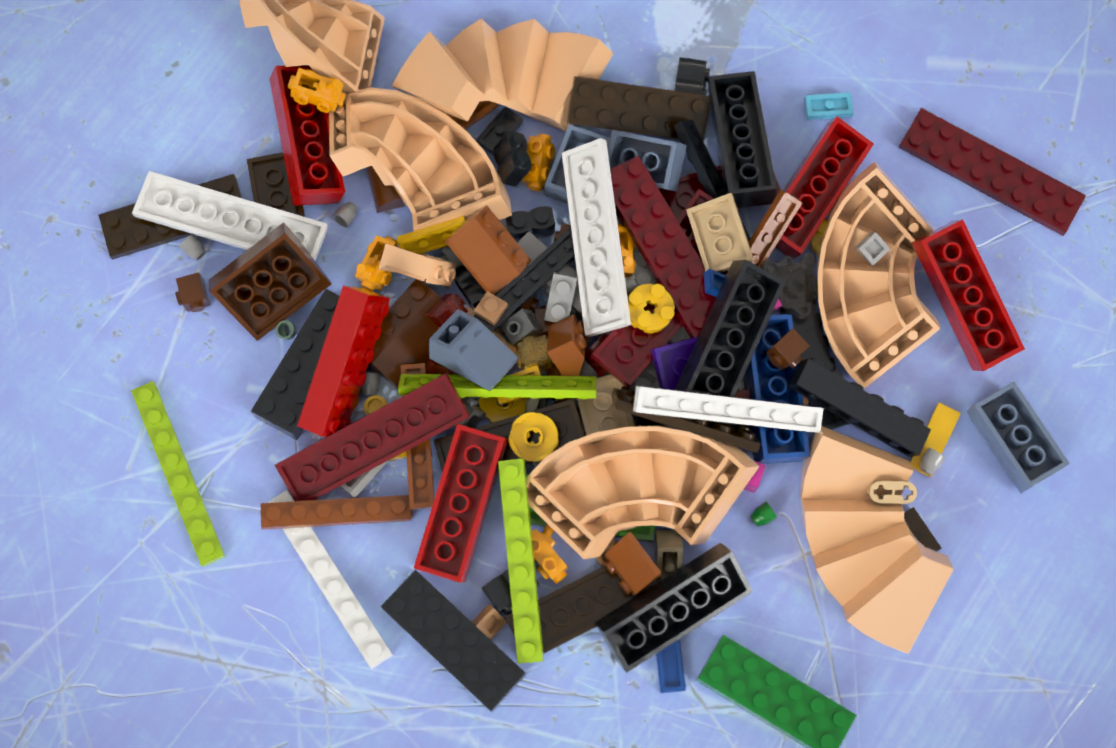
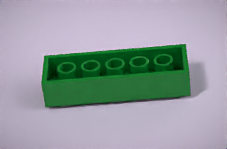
(774, 696)

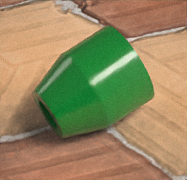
(763, 515)

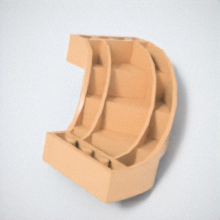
(328, 35)
(512, 67)
(418, 152)
(867, 308)
(636, 480)
(866, 546)

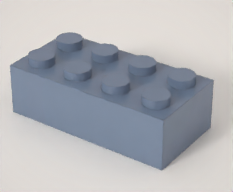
(1017, 437)

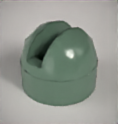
(282, 332)

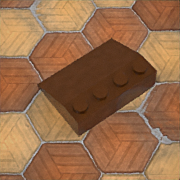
(269, 282)
(405, 333)

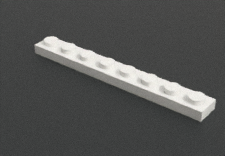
(727, 409)
(337, 591)

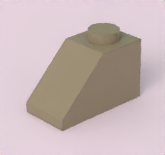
(668, 552)

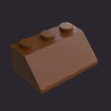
(488, 250)

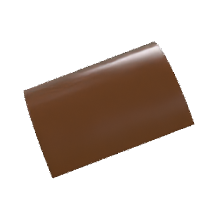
(384, 196)

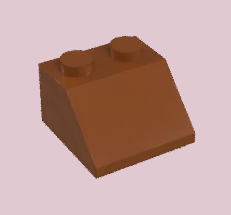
(567, 345)
(631, 565)

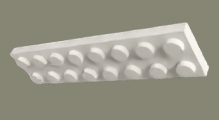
(219, 214)
(596, 238)

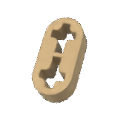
(892, 485)

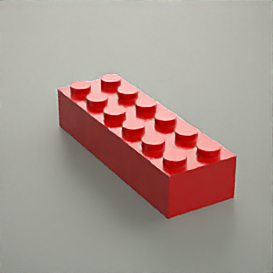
(305, 144)
(821, 181)
(968, 295)
(344, 360)
(460, 503)

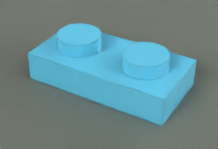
(828, 106)

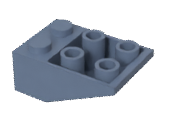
(471, 350)

